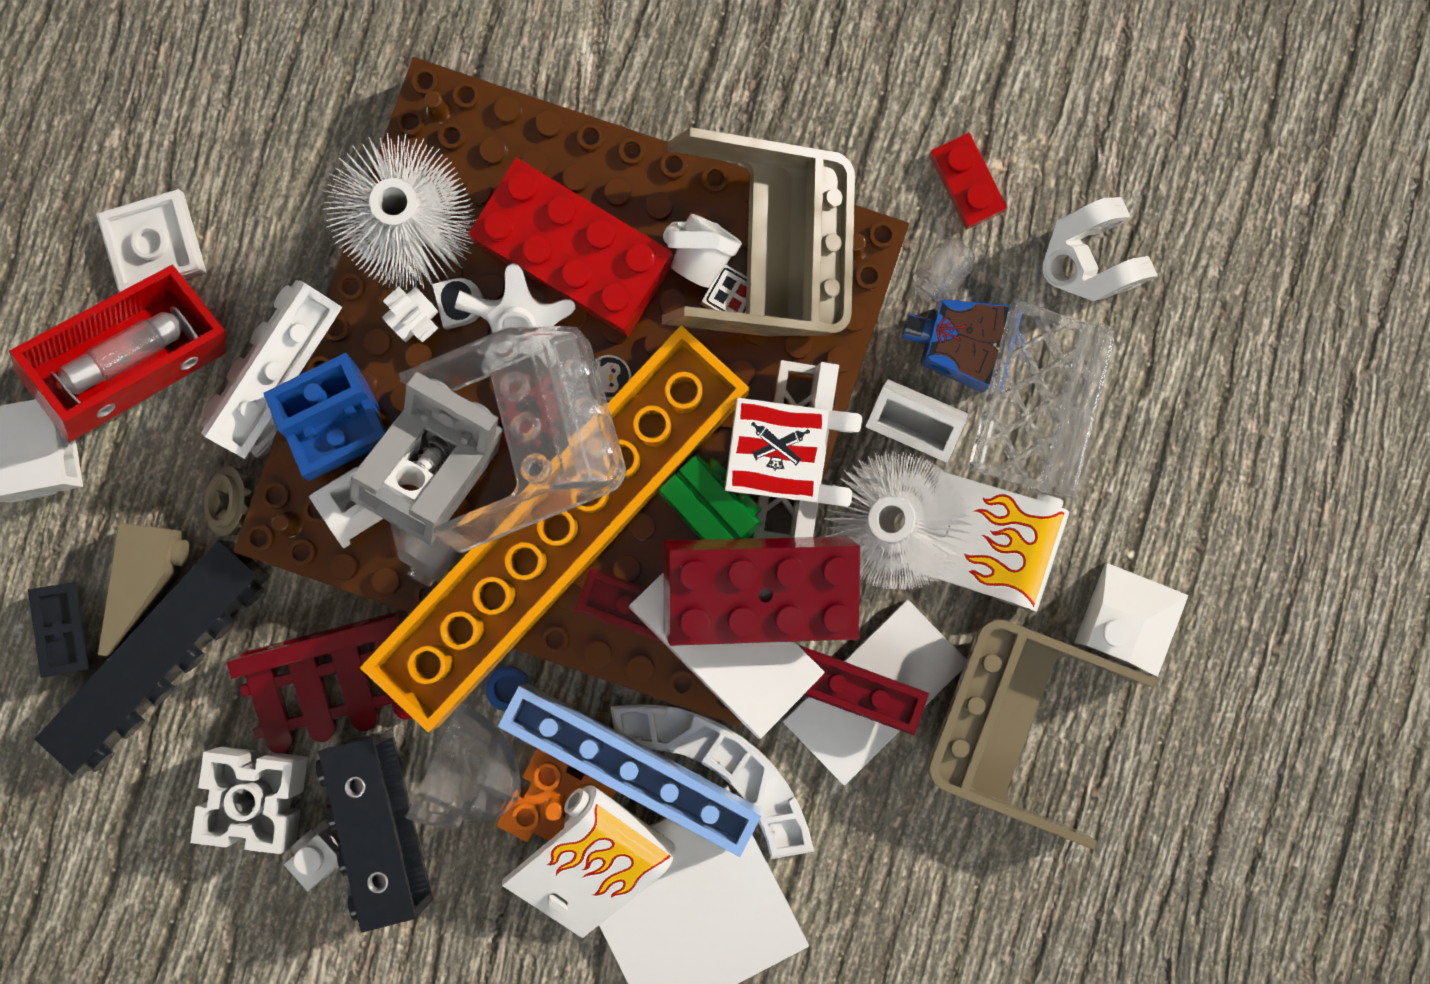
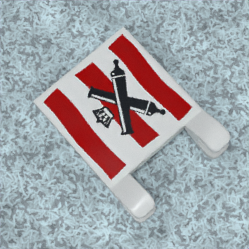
(781, 451)

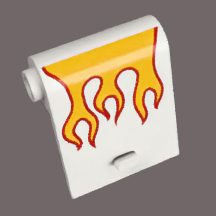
(1008, 543)
(592, 863)

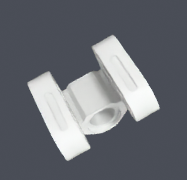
(1066, 241)

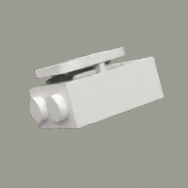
(34, 454)

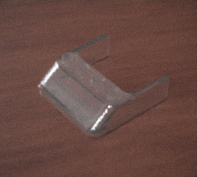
(552, 423)

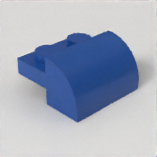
(326, 416)

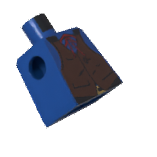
(960, 340)

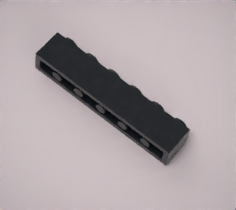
(152, 659)

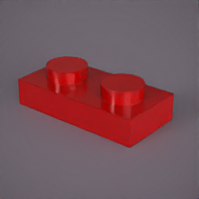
(967, 181)

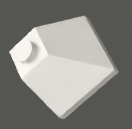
(1131, 619)

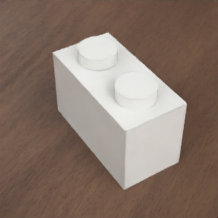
(917, 420)

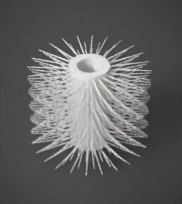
(402, 214)
(918, 518)

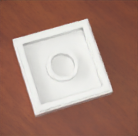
(150, 237)

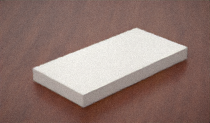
(900, 648)
(749, 678)

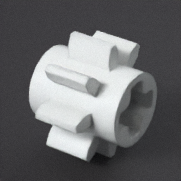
(410, 314)

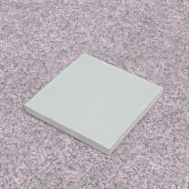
(704, 917)

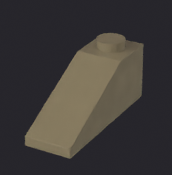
(141, 575)

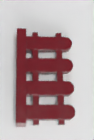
(307, 676)

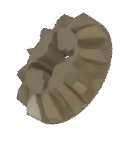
(227, 501)

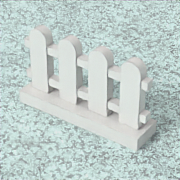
(276, 357)

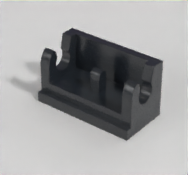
(58, 629)

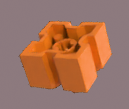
(542, 805)

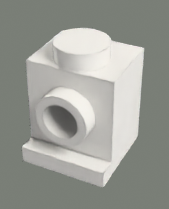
(339, 512)
(314, 856)

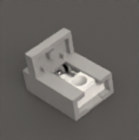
(449, 432)

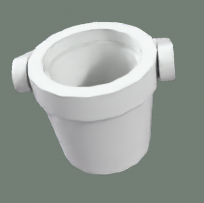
(701, 249)

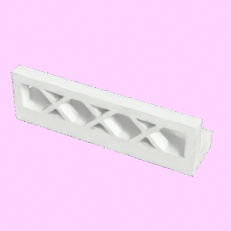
(821, 397)

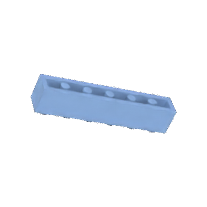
(631, 768)

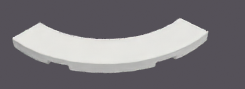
(730, 757)

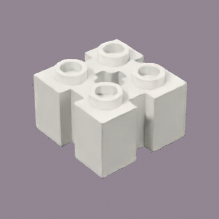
(232, 817)

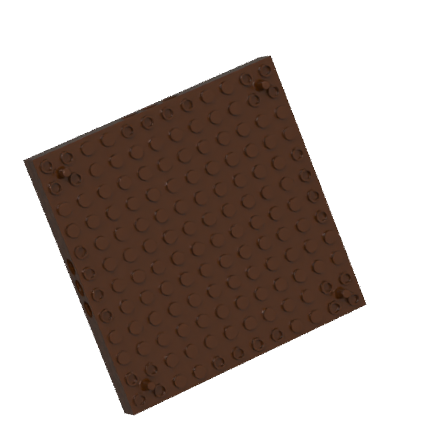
(647, 188)

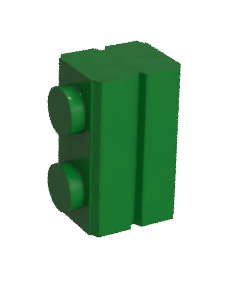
(705, 507)

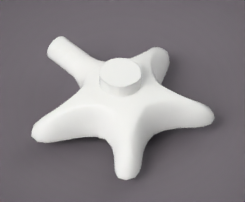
(516, 307)

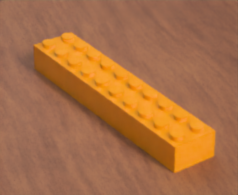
(515, 579)

